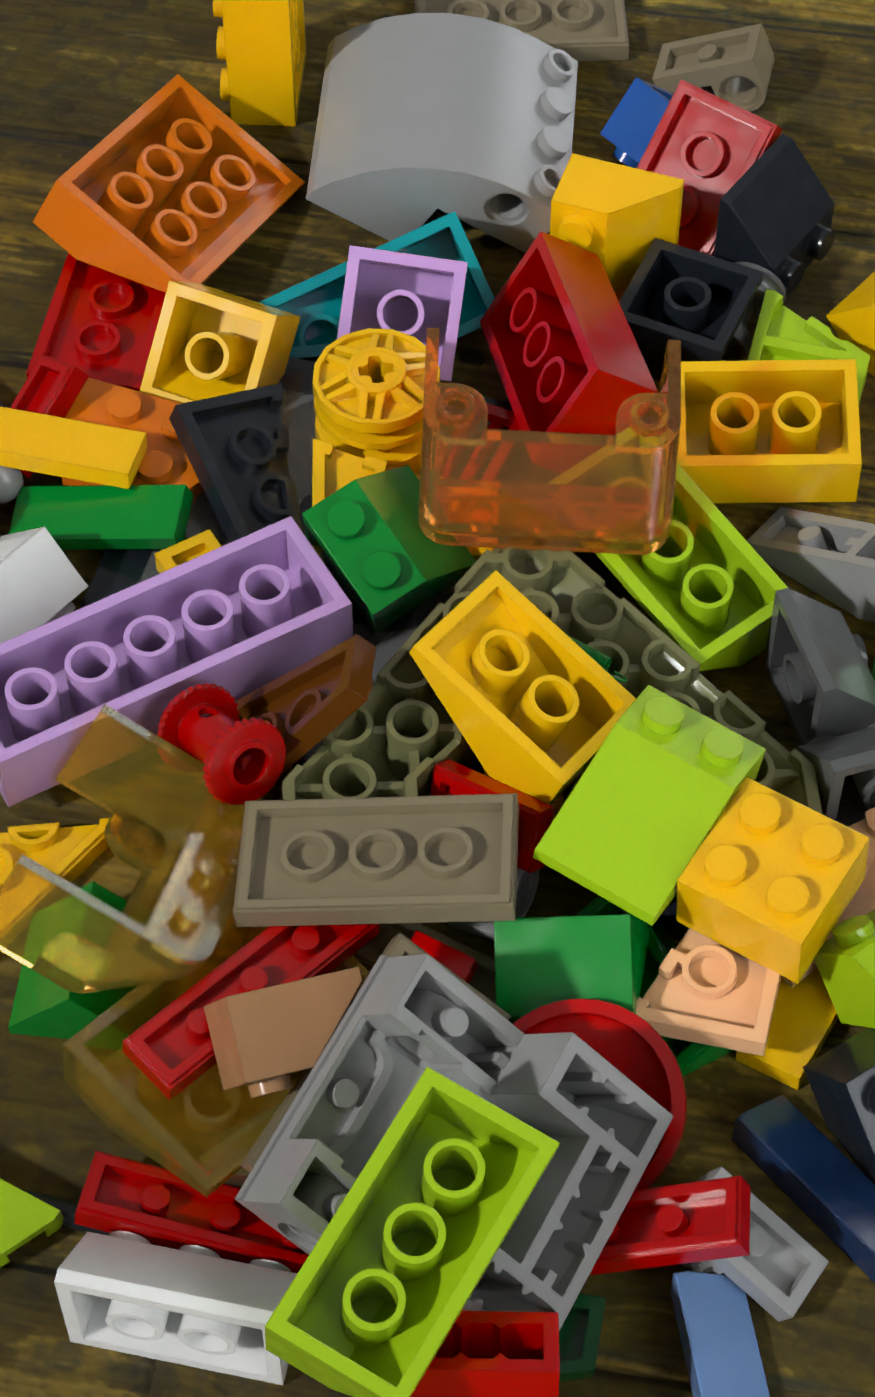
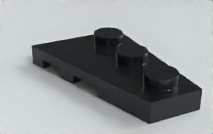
(240, 457)

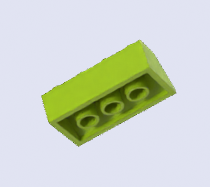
(703, 583)
(409, 1242)

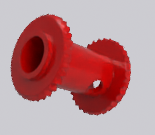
(238, 756)

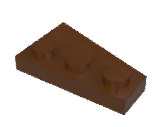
(314, 696)

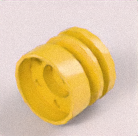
(372, 395)

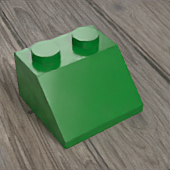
(377, 548)

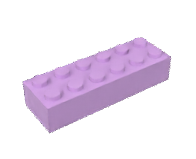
(214, 620)

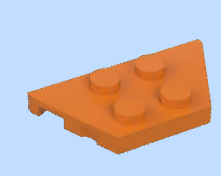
(129, 409)

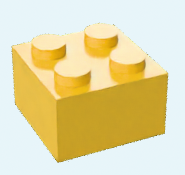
(771, 879)

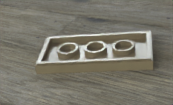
(579, 27)
(378, 860)

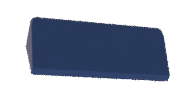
(812, 1175)

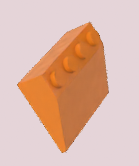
(167, 192)

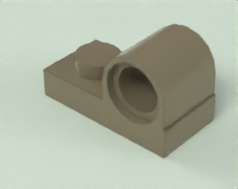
(730, 61)

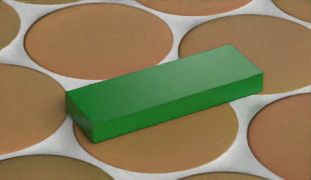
(105, 515)

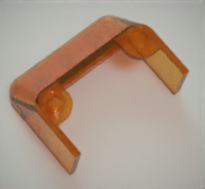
(548, 485)

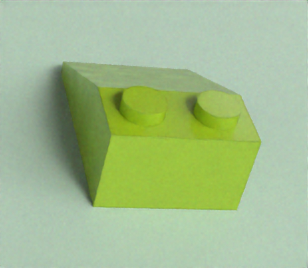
(647, 803)

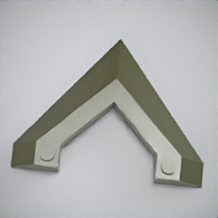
(405, 729)

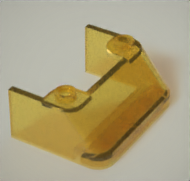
(159, 825)

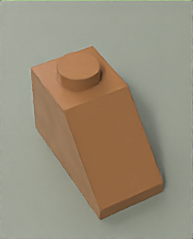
(277, 1029)

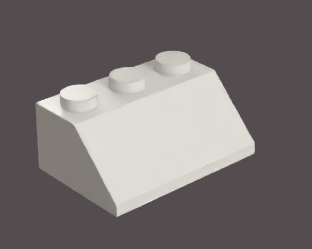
(34, 582)
(173, 1304)

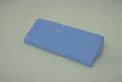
(717, 1336)

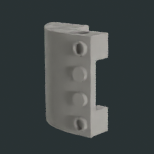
(446, 120)
(423, 1017)

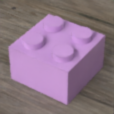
(406, 296)

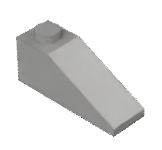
(823, 554)

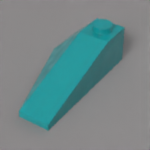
(320, 297)

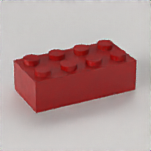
(563, 342)

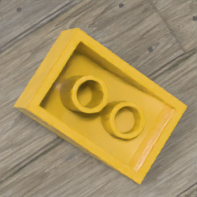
(520, 689)

